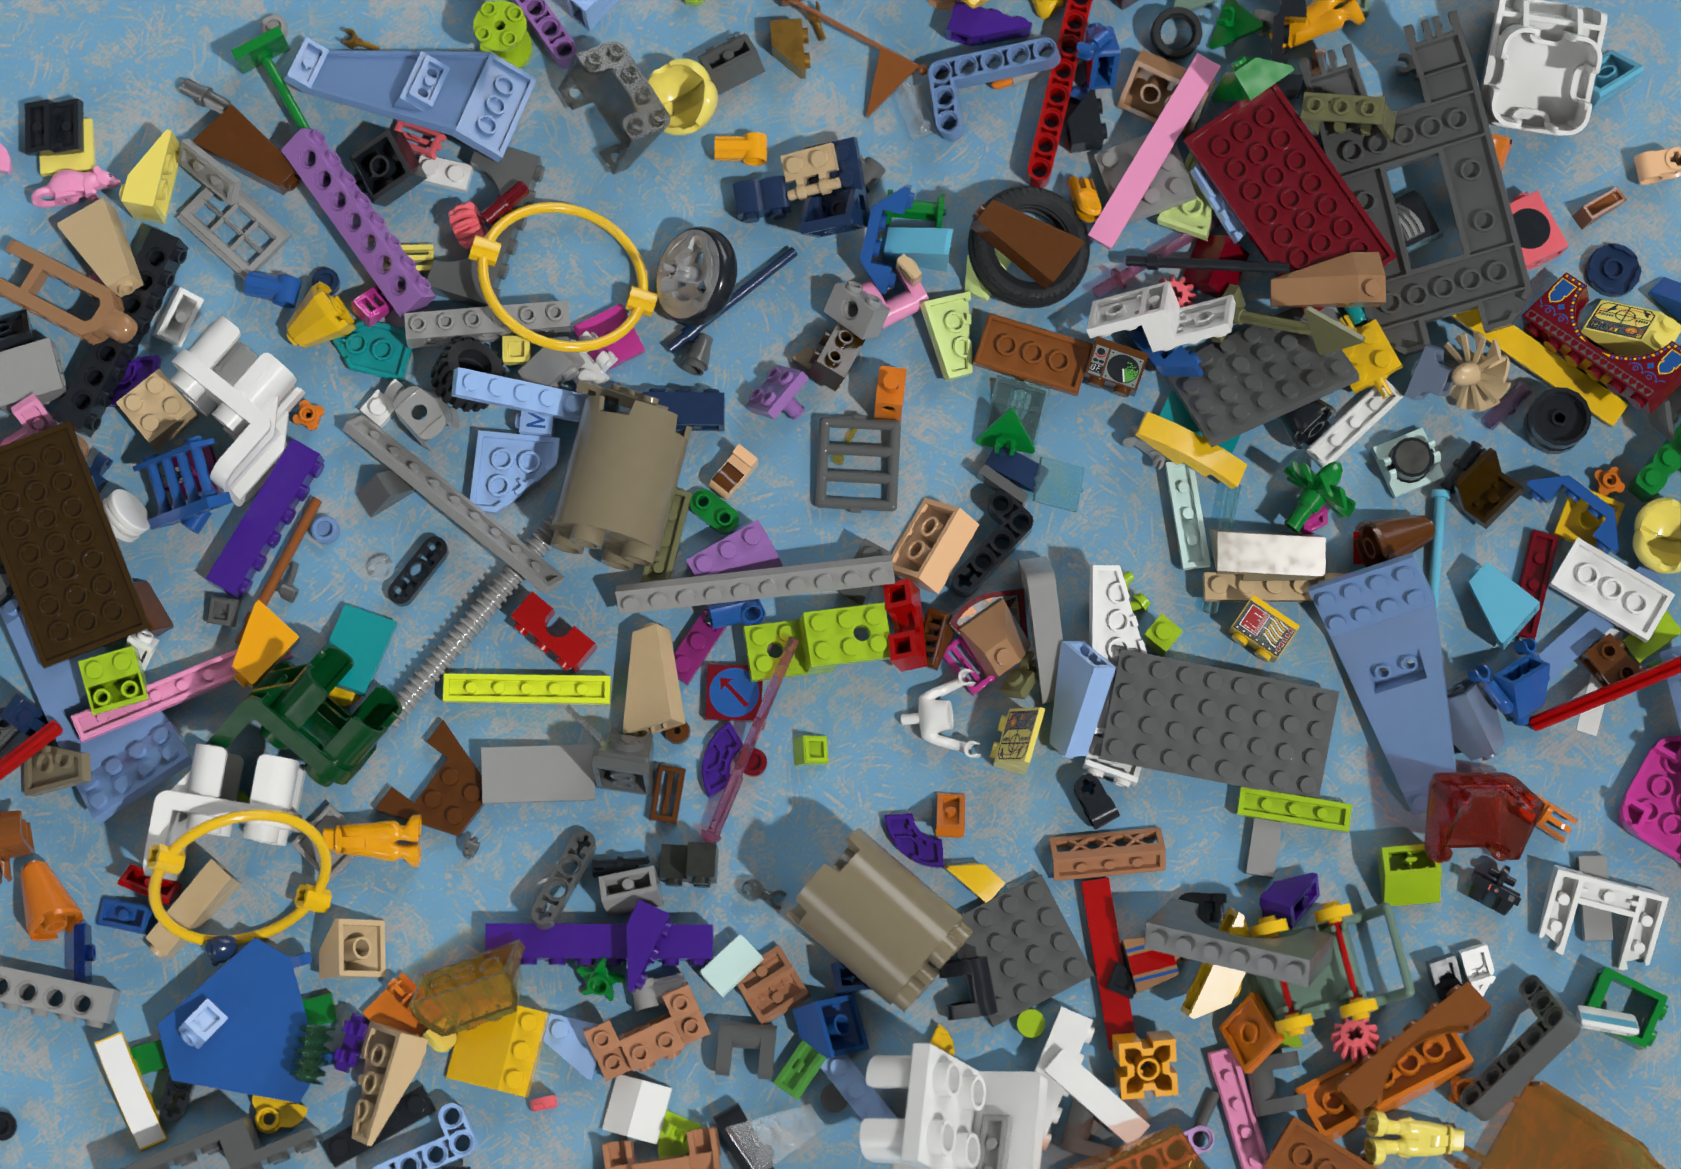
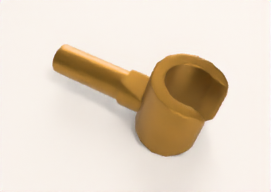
(816, 21)
(356, 41)

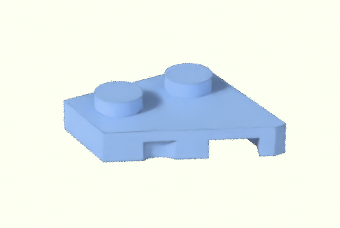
(568, 1040)

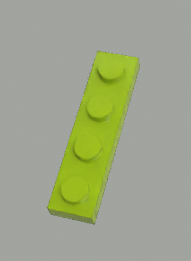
(1294, 809)

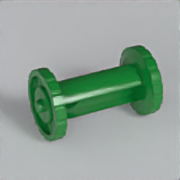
(922, 211)

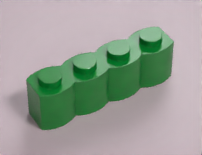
(1657, 469)

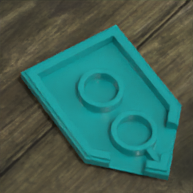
(376, 350)

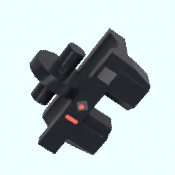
(1505, 897)

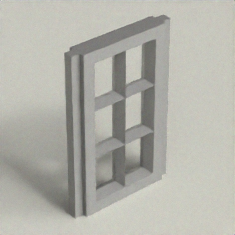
(222, 249)

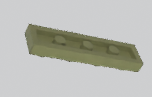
(664, 563)

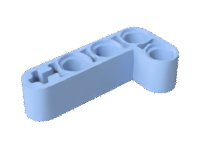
(447, 1143)

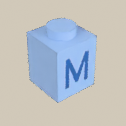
(535, 424)

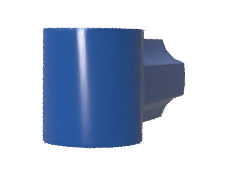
(280, 290)
(736, 612)

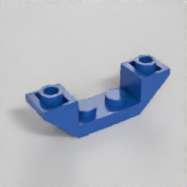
(879, 271)
(1178, 363)
(1548, 489)

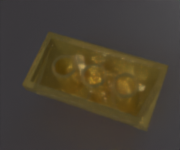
(470, 991)

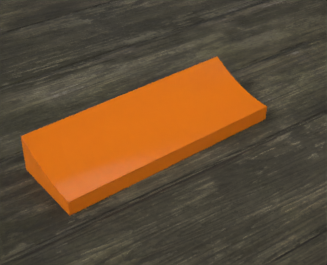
(1414, 1075)

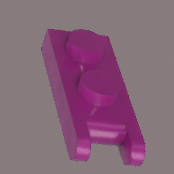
(696, 648)

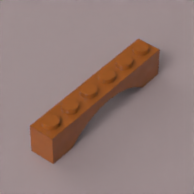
(1456, 1014)

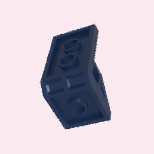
(845, 207)

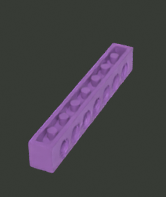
(345, 216)

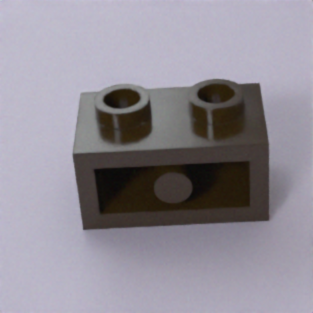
(836, 356)

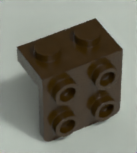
(1485, 490)

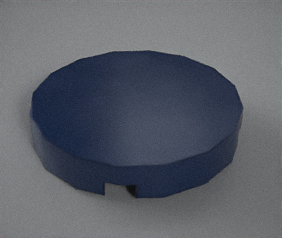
(1613, 270)

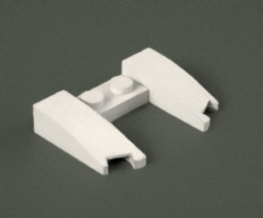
(1641, 904)

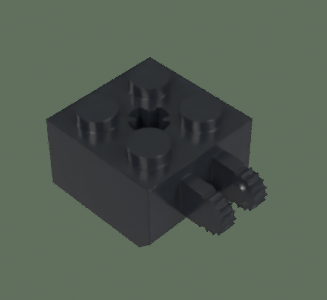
(386, 167)

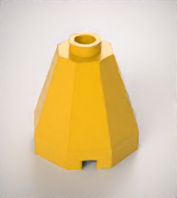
(319, 318)

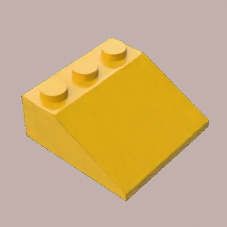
(501, 1052)

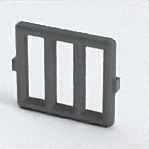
(890, 478)

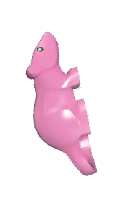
(71, 185)

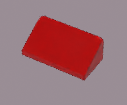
(135, 880)

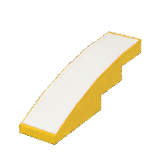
(131, 1091)

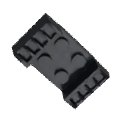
(1289, 12)

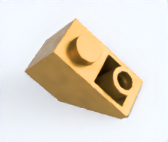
(788, 45)

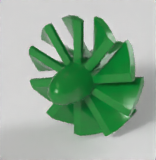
(1317, 491)

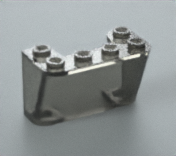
(622, 97)

